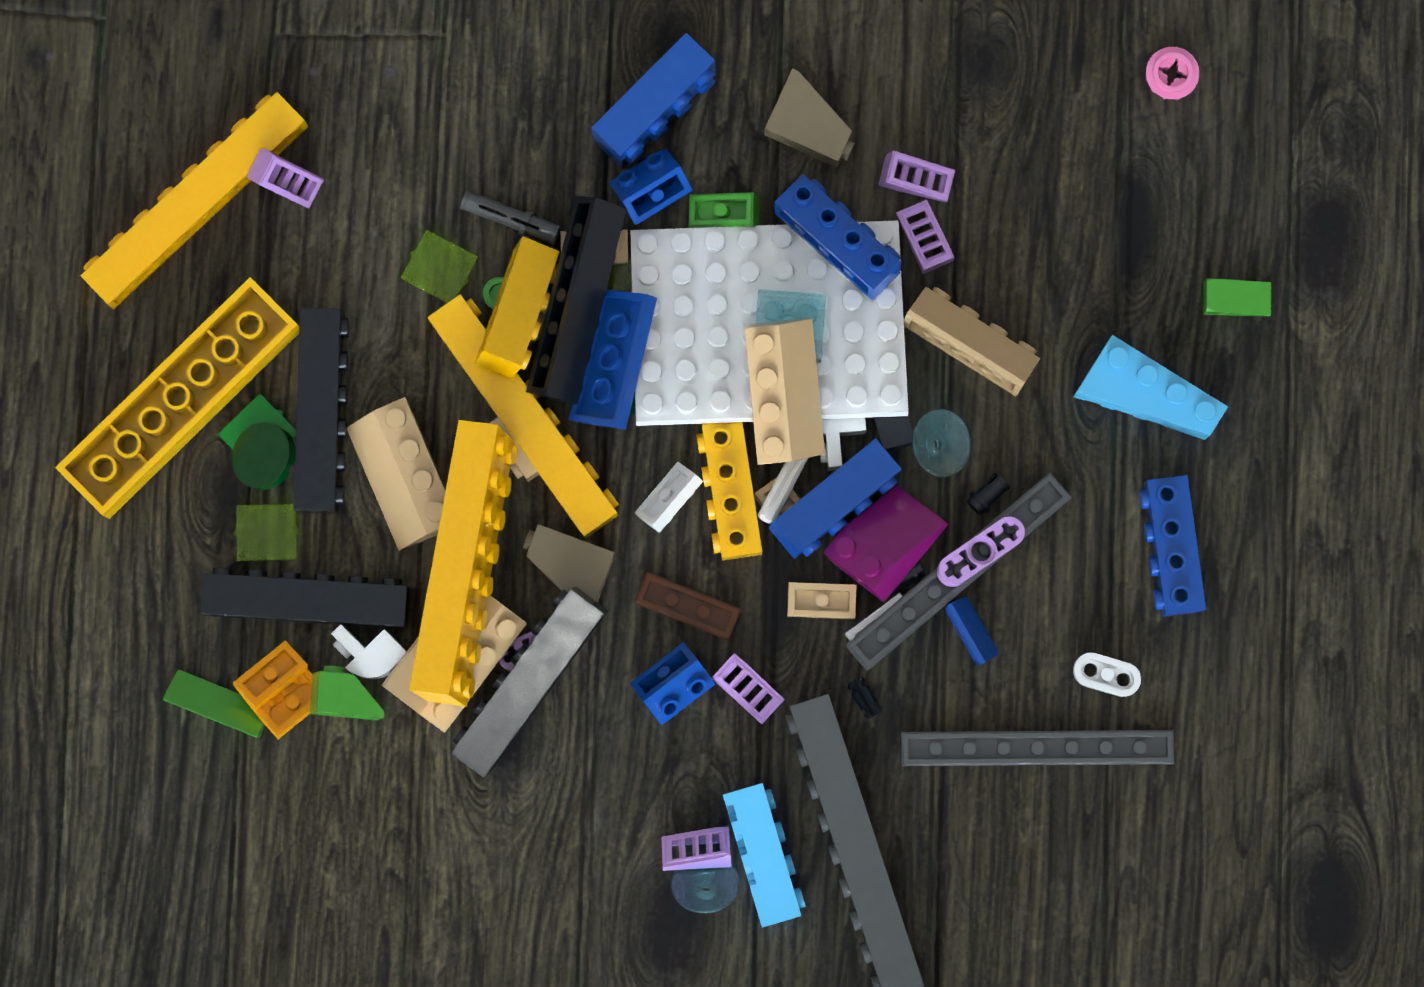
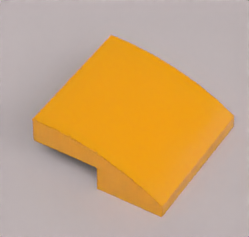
(278, 689)

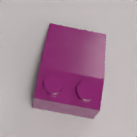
(885, 542)

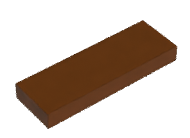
(687, 606)

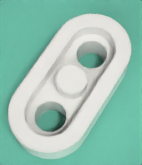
(1106, 674)

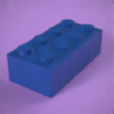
(654, 101)

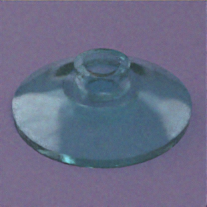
(952, 443)
(688, 887)

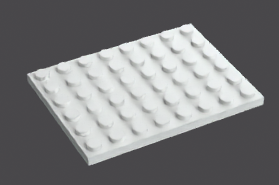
(709, 290)

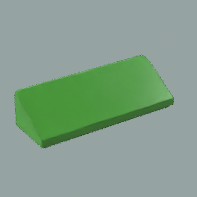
(213, 703)

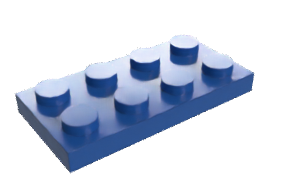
(615, 360)

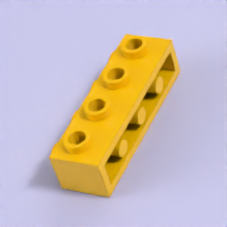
(518, 307)
(731, 490)

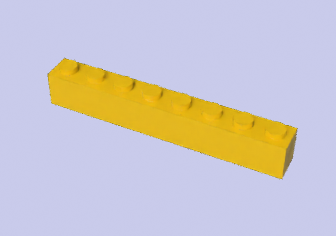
(192, 202)
(527, 422)

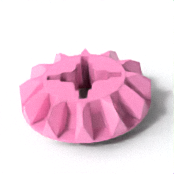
(1186, 67)

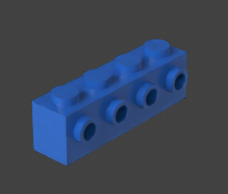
(838, 237)
(836, 498)
(1173, 546)

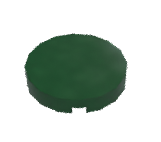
(263, 456)

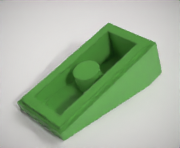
(724, 210)
(1236, 297)

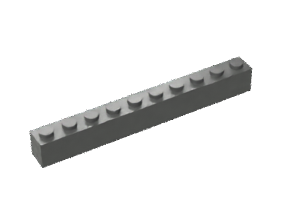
(853, 844)

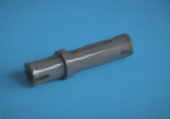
(547, 230)

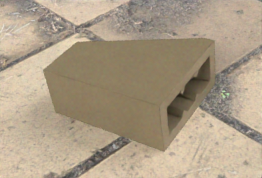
(808, 123)
(569, 560)

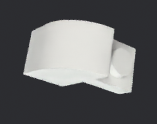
(832, 431)
(375, 659)

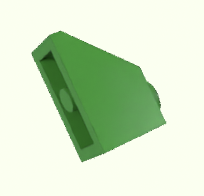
(342, 696)

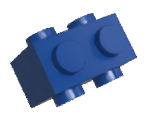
(650, 186)
(673, 685)

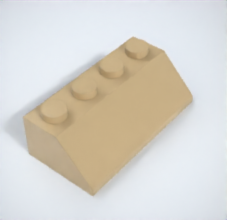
(971, 340)
(784, 390)
(400, 472)
(499, 634)

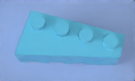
(1143, 388)
(762, 854)

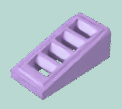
(906, 161)
(266, 169)
(936, 261)
(727, 668)
(697, 861)

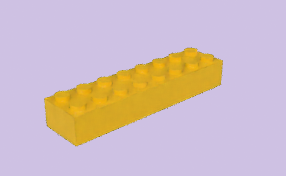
(178, 398)
(463, 564)

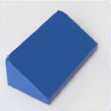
(971, 631)

